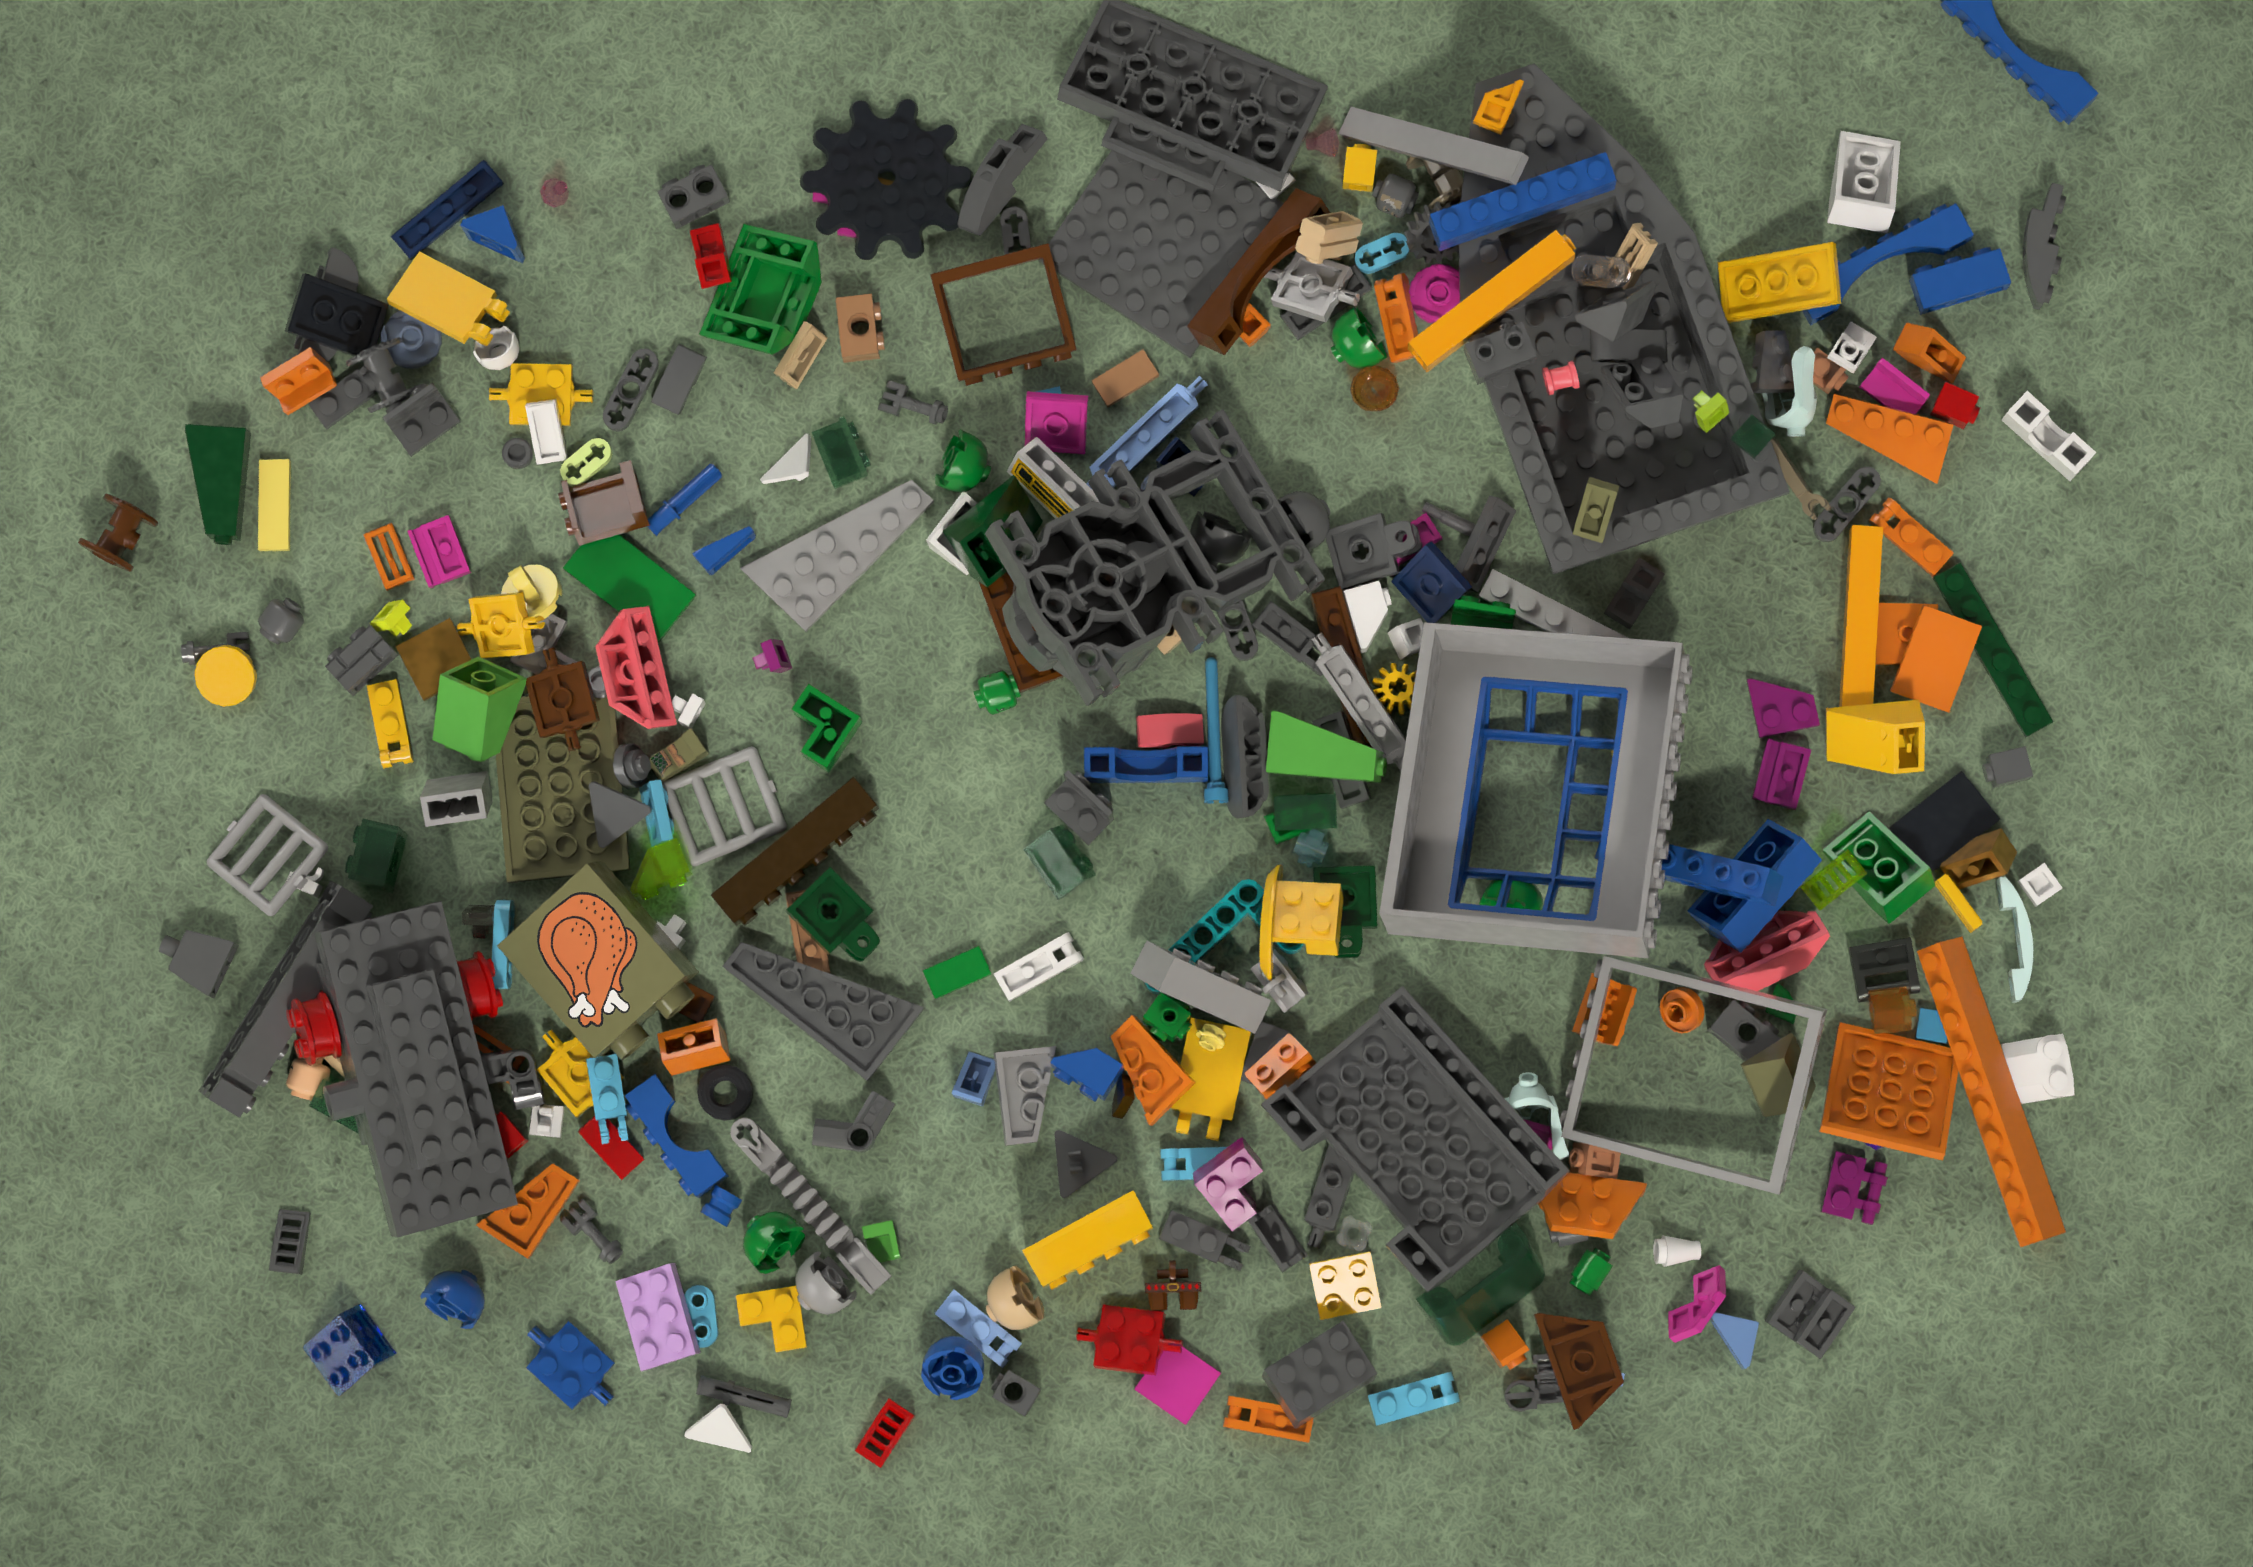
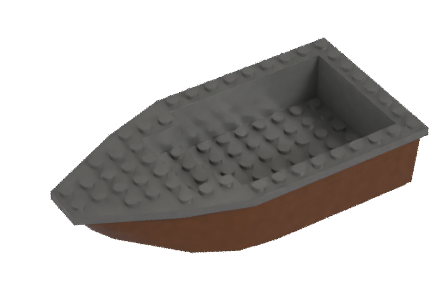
(1665, 473)

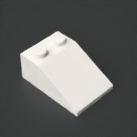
(1864, 182)

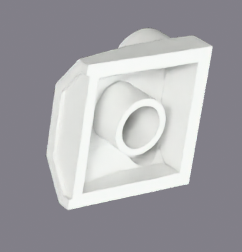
(2040, 1068)

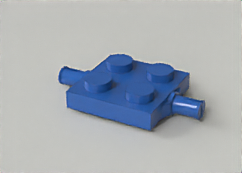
(570, 1365)

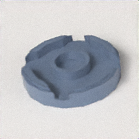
(418, 347)

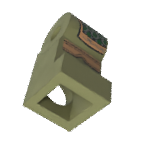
(678, 756)

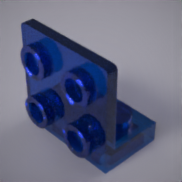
(348, 1349)

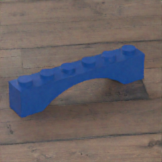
(2062, 90)
(1937, 235)

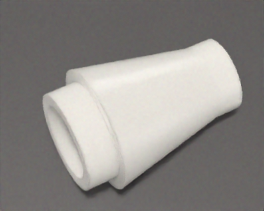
(1675, 1250)

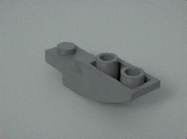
(994, 178)
(2039, 256)

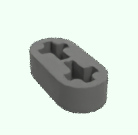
(1023, 229)

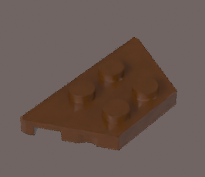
(1580, 1362)

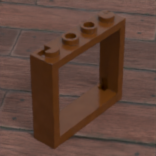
(990, 265)

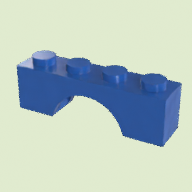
(1152, 766)
(652, 1104)

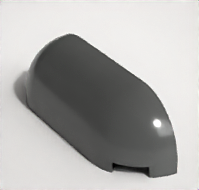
(342, 272)
(1244, 757)

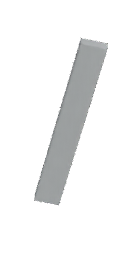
(1434, 145)

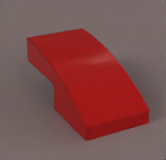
(711, 256)
(617, 1154)

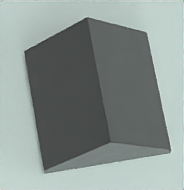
(1618, 311)

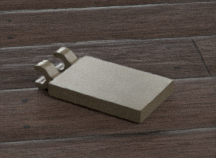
(1797, 482)

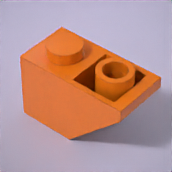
(1505, 1345)

